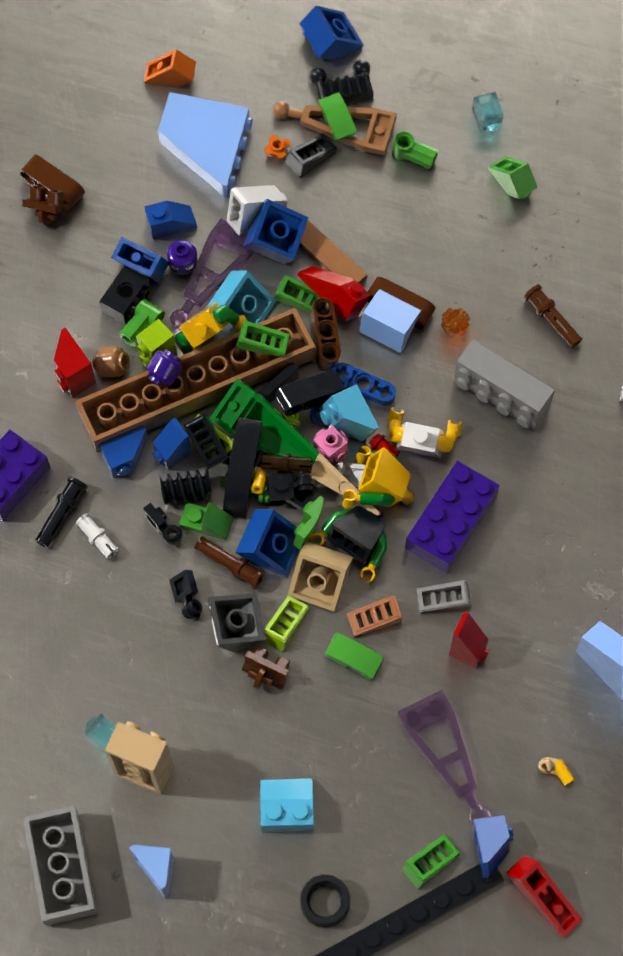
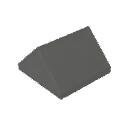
(236, 621)

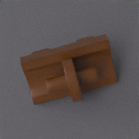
(46, 208)
(265, 671)

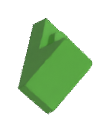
(207, 521)

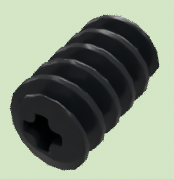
(185, 487)

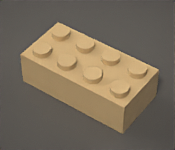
(139, 757)

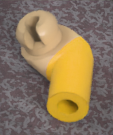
(259, 479)
(556, 767)

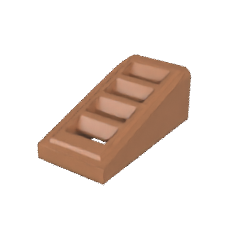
(372, 608)

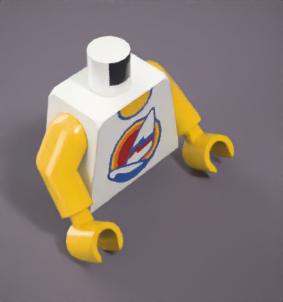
(421, 438)

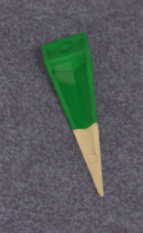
(278, 435)

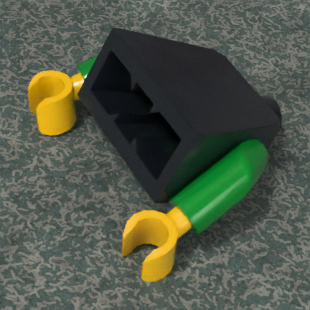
(358, 534)

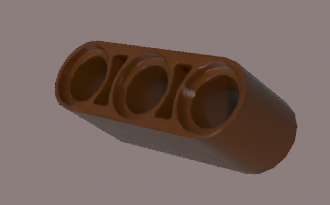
(42, 173)
(406, 296)
(325, 323)

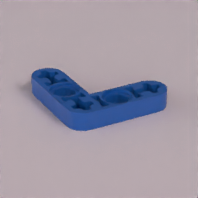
(353, 376)

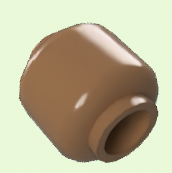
(111, 361)

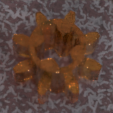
(455, 321)

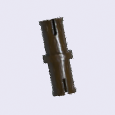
(287, 463)

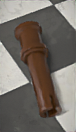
(547, 306)
(239, 567)

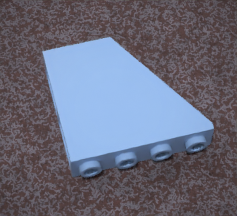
(206, 137)
(604, 654)

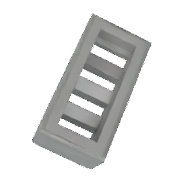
(445, 605)

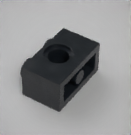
(126, 282)

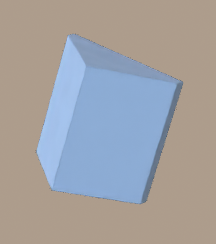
(389, 320)
(157, 864)

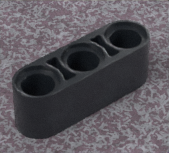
(308, 392)

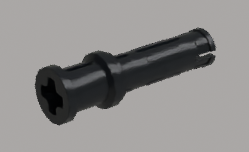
(65, 502)

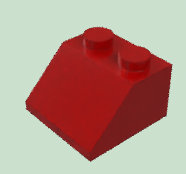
(72, 366)

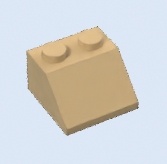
(320, 576)

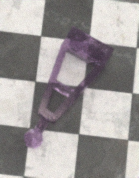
(227, 238)
(428, 712)

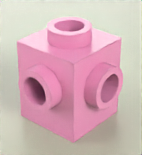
(334, 451)

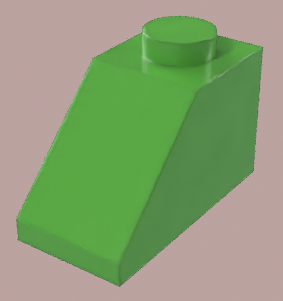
(514, 177)

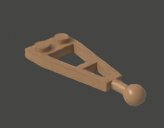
(377, 134)

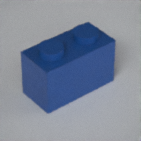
(140, 259)

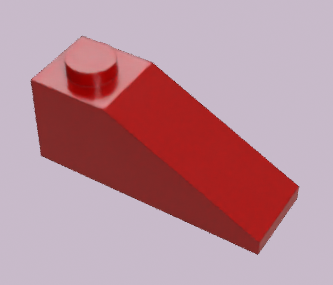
(344, 292)
(469, 642)
(544, 895)

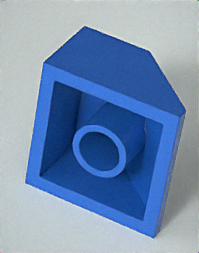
(330, 33)
(276, 232)
(269, 542)

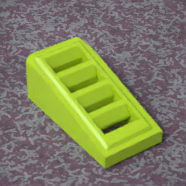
(277, 636)

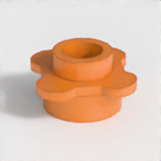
(277, 153)

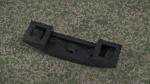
(241, 467)

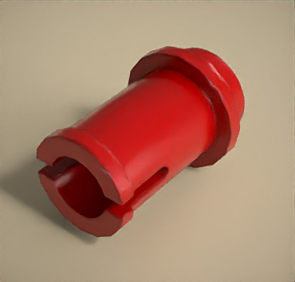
(379, 442)

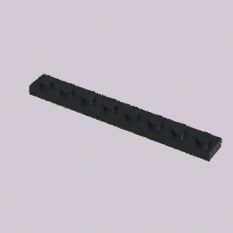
(416, 914)

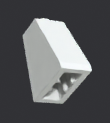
(246, 203)

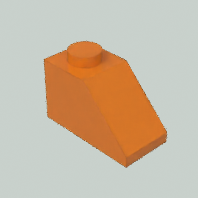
(170, 70)

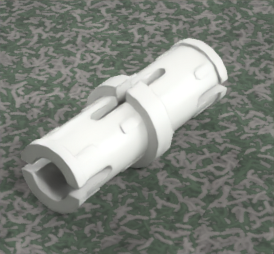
(97, 536)

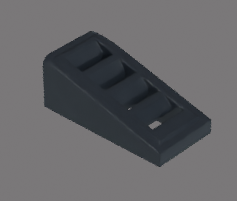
(301, 164)
(194, 436)

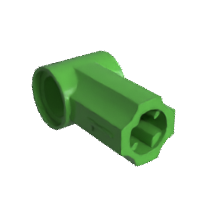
(415, 151)
(143, 316)

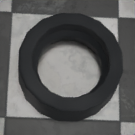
(326, 880)

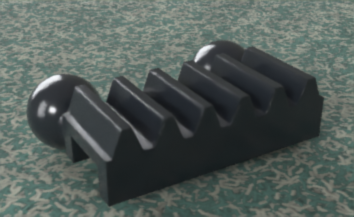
(350, 88)

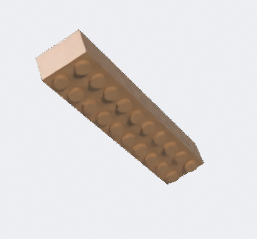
(203, 380)

